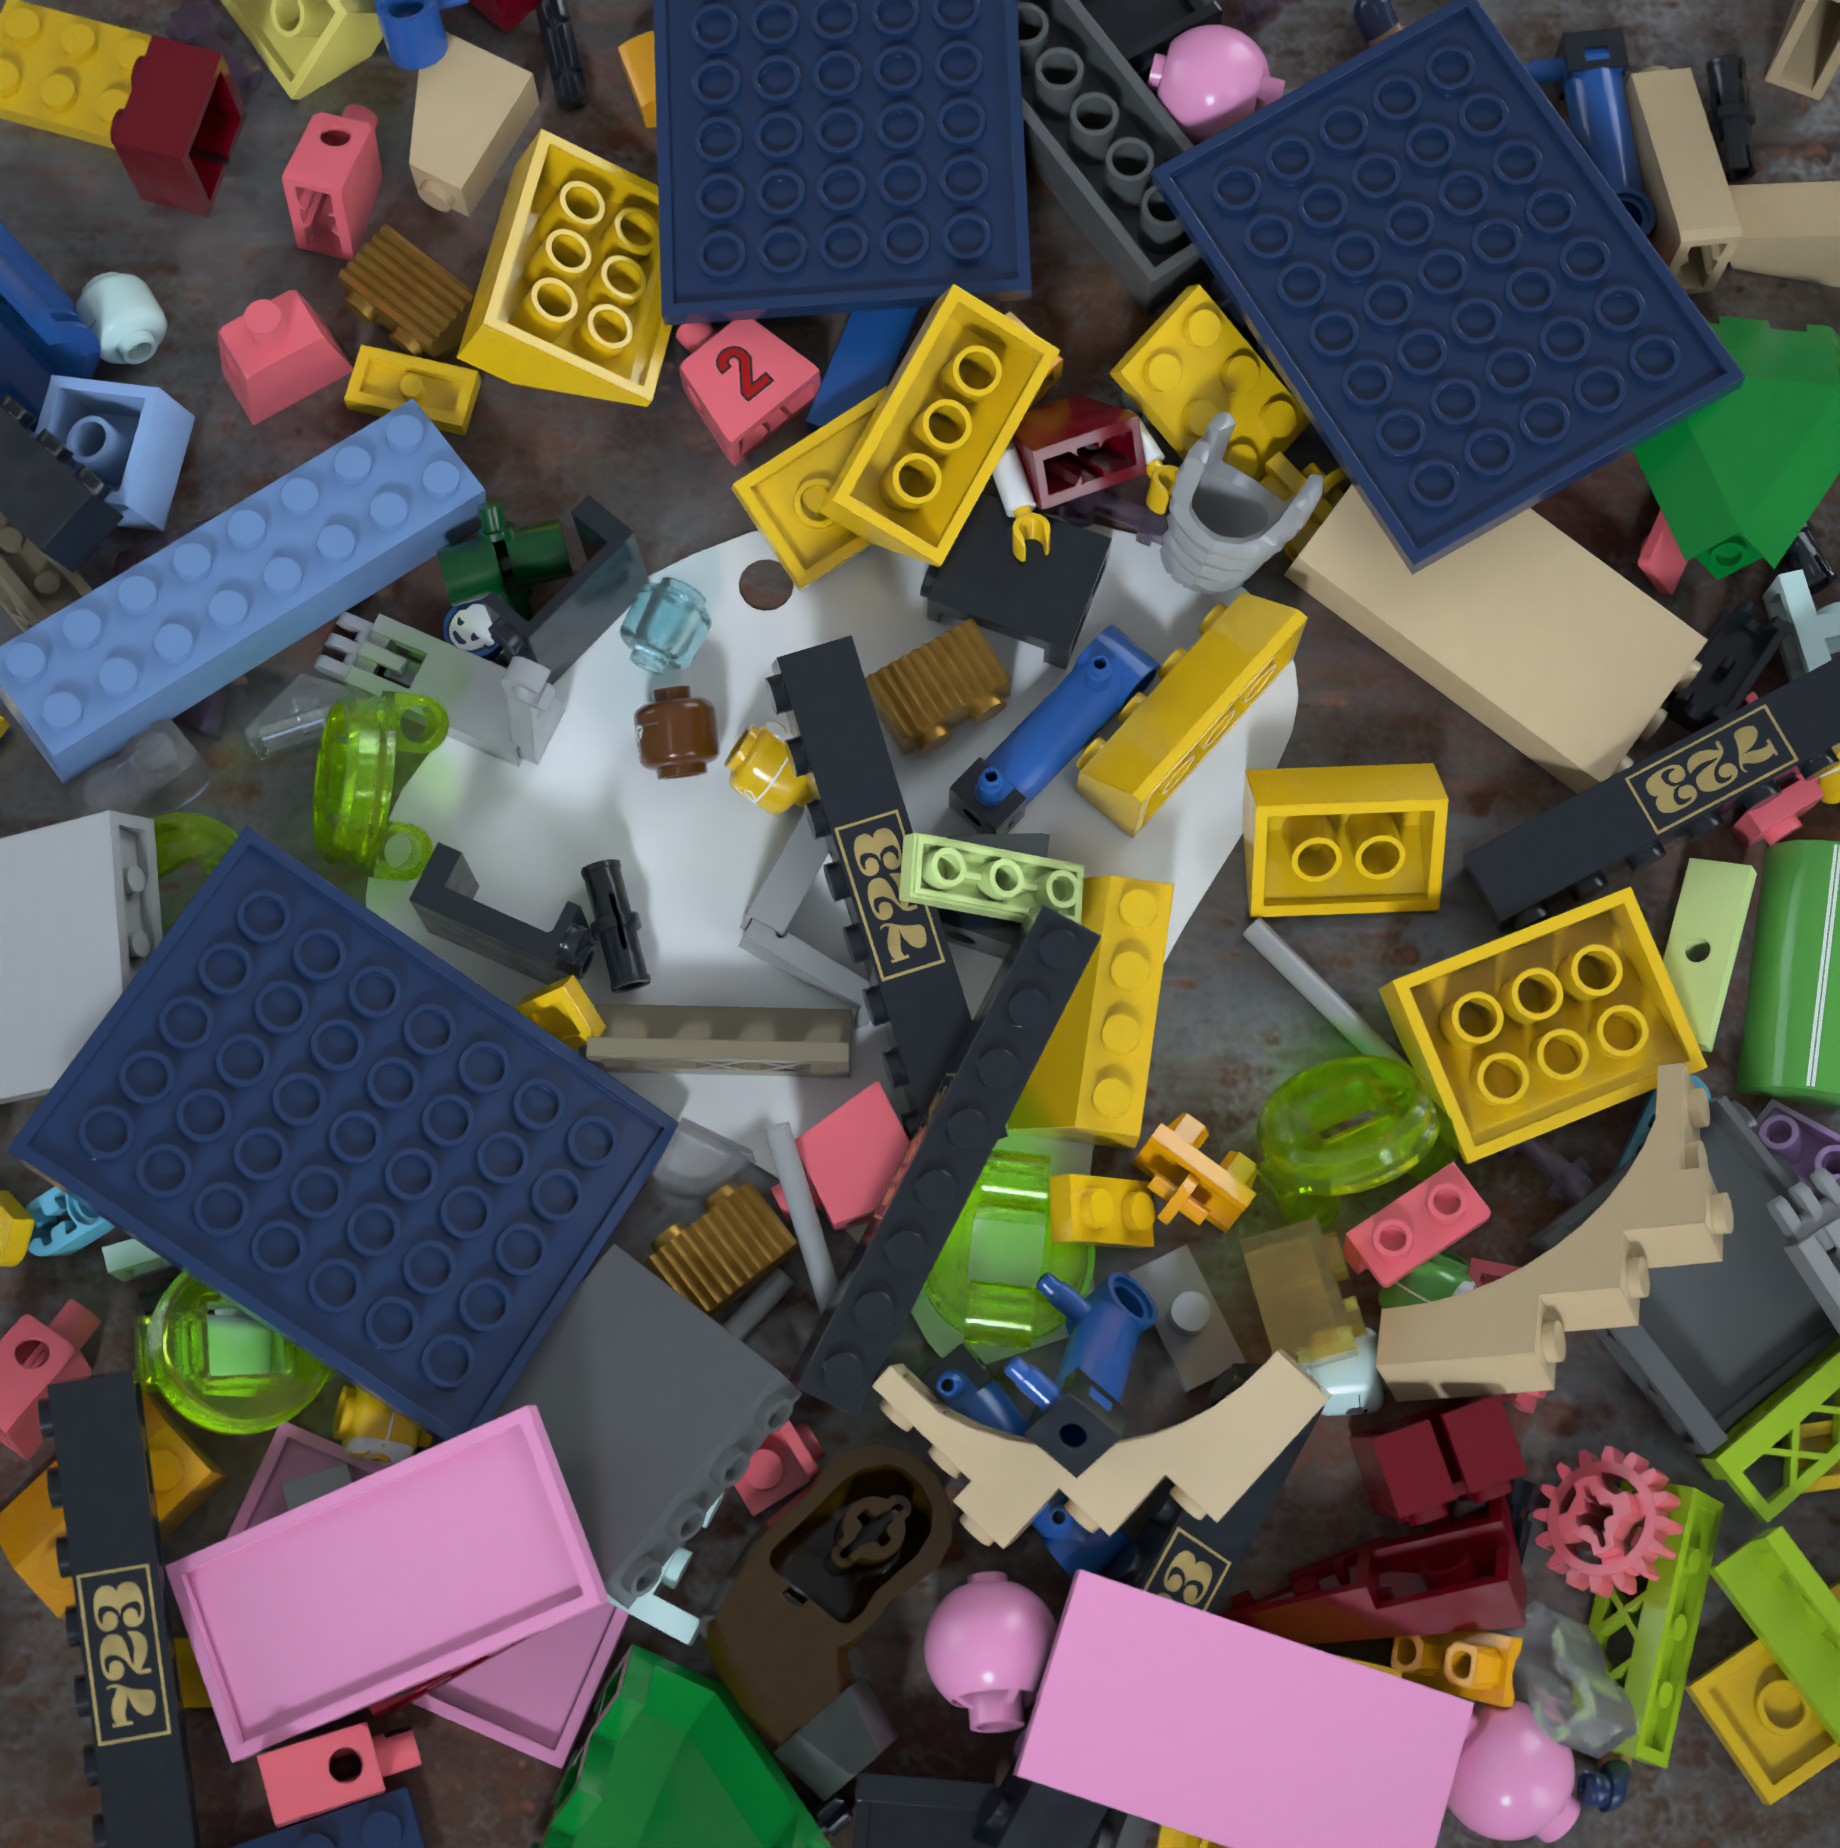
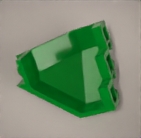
(1758, 460)
(674, 1771)

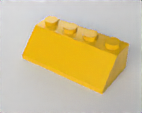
(939, 428)
(1189, 709)
(1099, 1055)

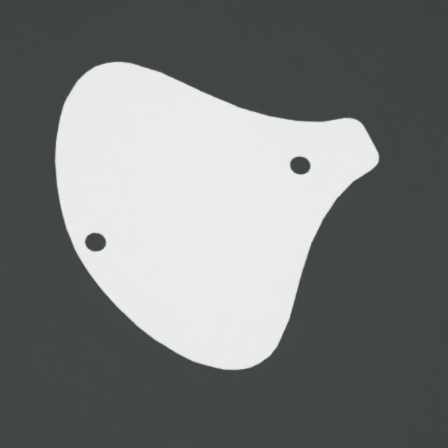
(702, 850)

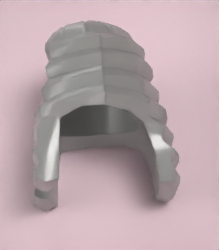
(1224, 519)

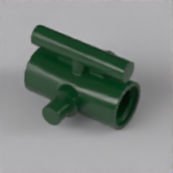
(504, 560)

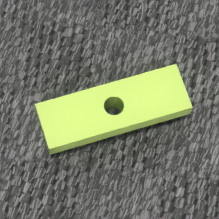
(963, 879)
(1712, 921)

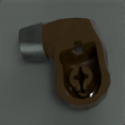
(810, 1593)

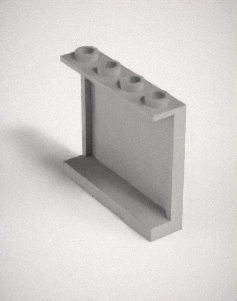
(72, 937)

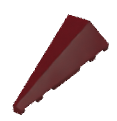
(1426, 1583)

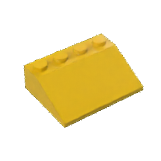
(572, 279)
(1543, 1024)

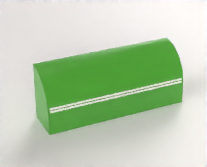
(1795, 978)

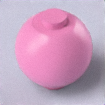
(1212, 80)
(990, 1649)
(1513, 1777)

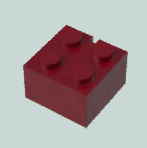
(177, 105)
(1437, 1456)

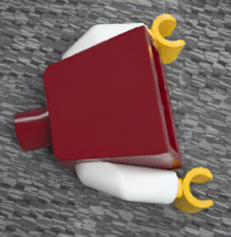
(1072, 452)

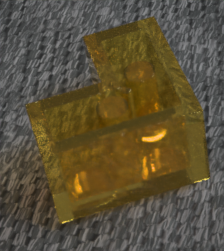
(1299, 1293)

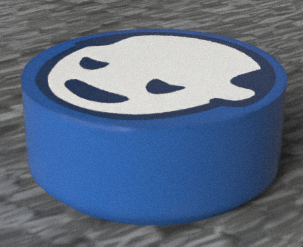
(467, 629)

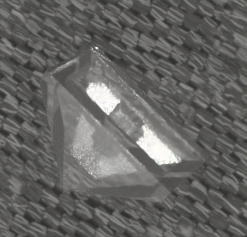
(296, 716)

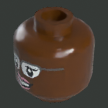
(677, 733)

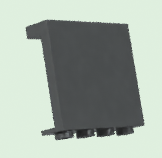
(1724, 1330)
(646, 1415)

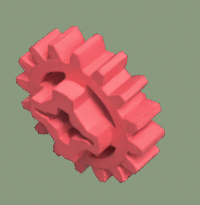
(1631, 1535)

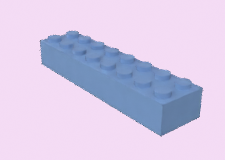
(237, 590)

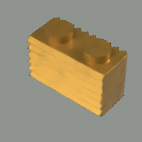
(407, 295)
(939, 689)
(722, 1250)

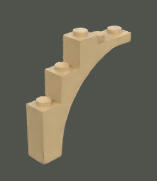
(1514, 1328)
(1207, 1457)

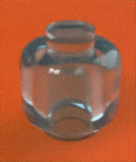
(665, 626)

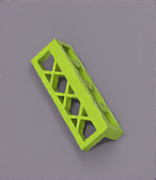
(1770, 1421)
(1779, 1601)
(1666, 1625)

